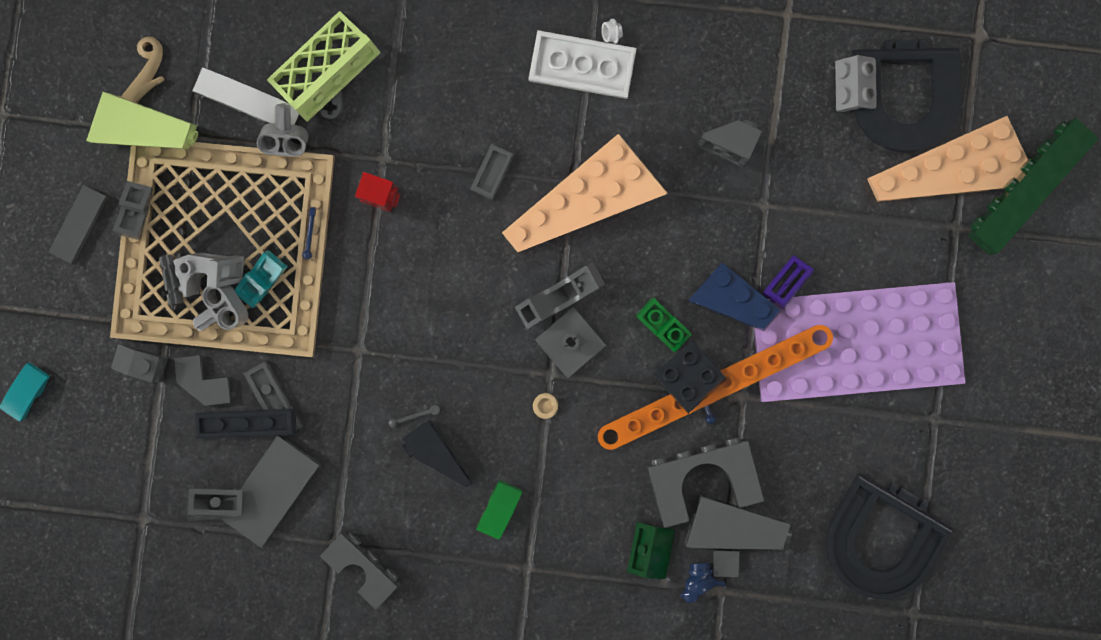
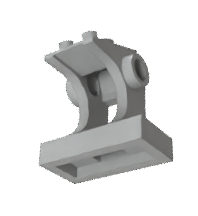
(191, 268)

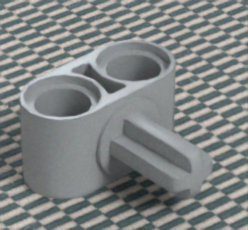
(282, 132)
(219, 310)

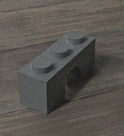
(348, 551)

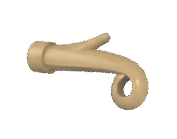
(143, 82)

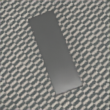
(78, 224)
(268, 389)

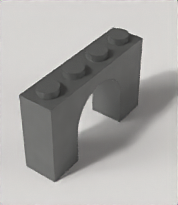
(733, 458)

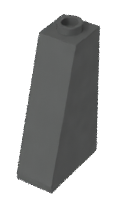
(731, 527)

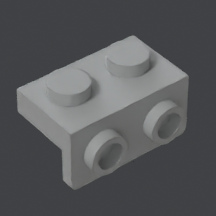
(855, 83)

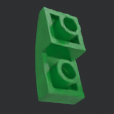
(663, 325)
(499, 509)

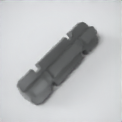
(170, 280)

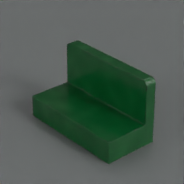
(651, 551)

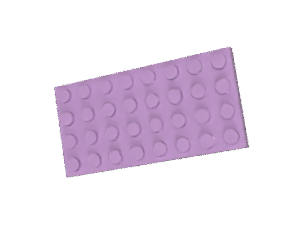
(878, 343)

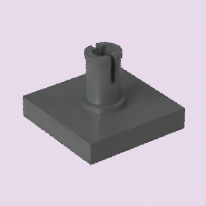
(570, 342)

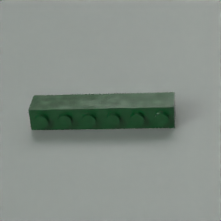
(1032, 186)

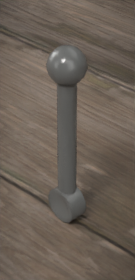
(434, 410)

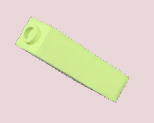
(132, 124)

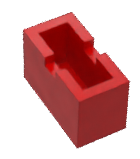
(378, 192)

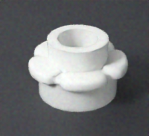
(611, 31)

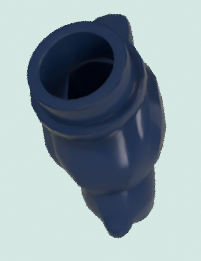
(699, 582)

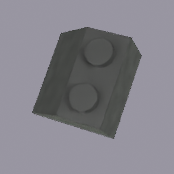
(732, 141)

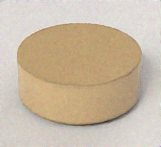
(545, 405)

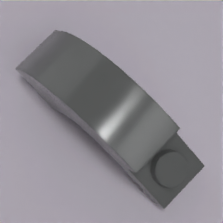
(560, 296)

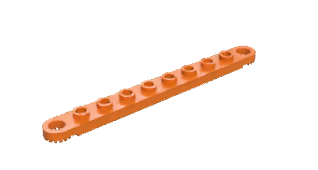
(738, 377)

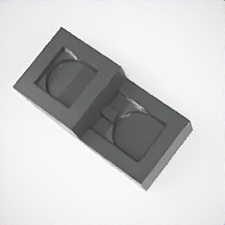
(133, 211)

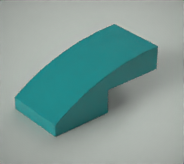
(260, 279)
(23, 391)

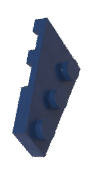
(733, 297)

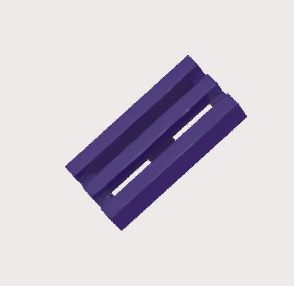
(776, 298)

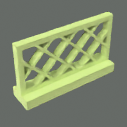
(333, 76)

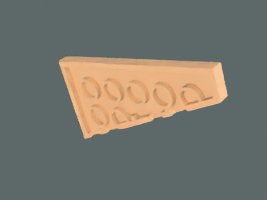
(964, 165)
(596, 190)

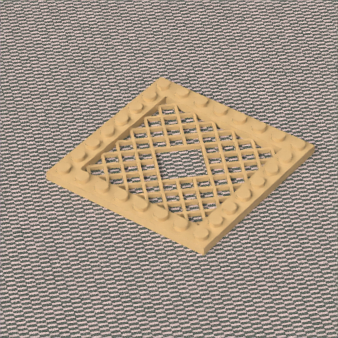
(306, 293)

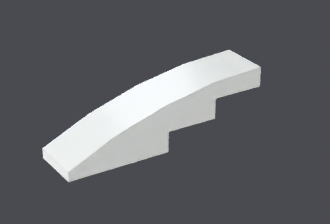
(239, 96)

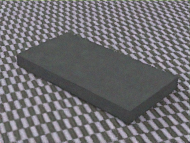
(272, 490)

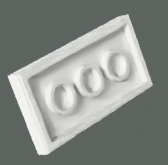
(582, 64)

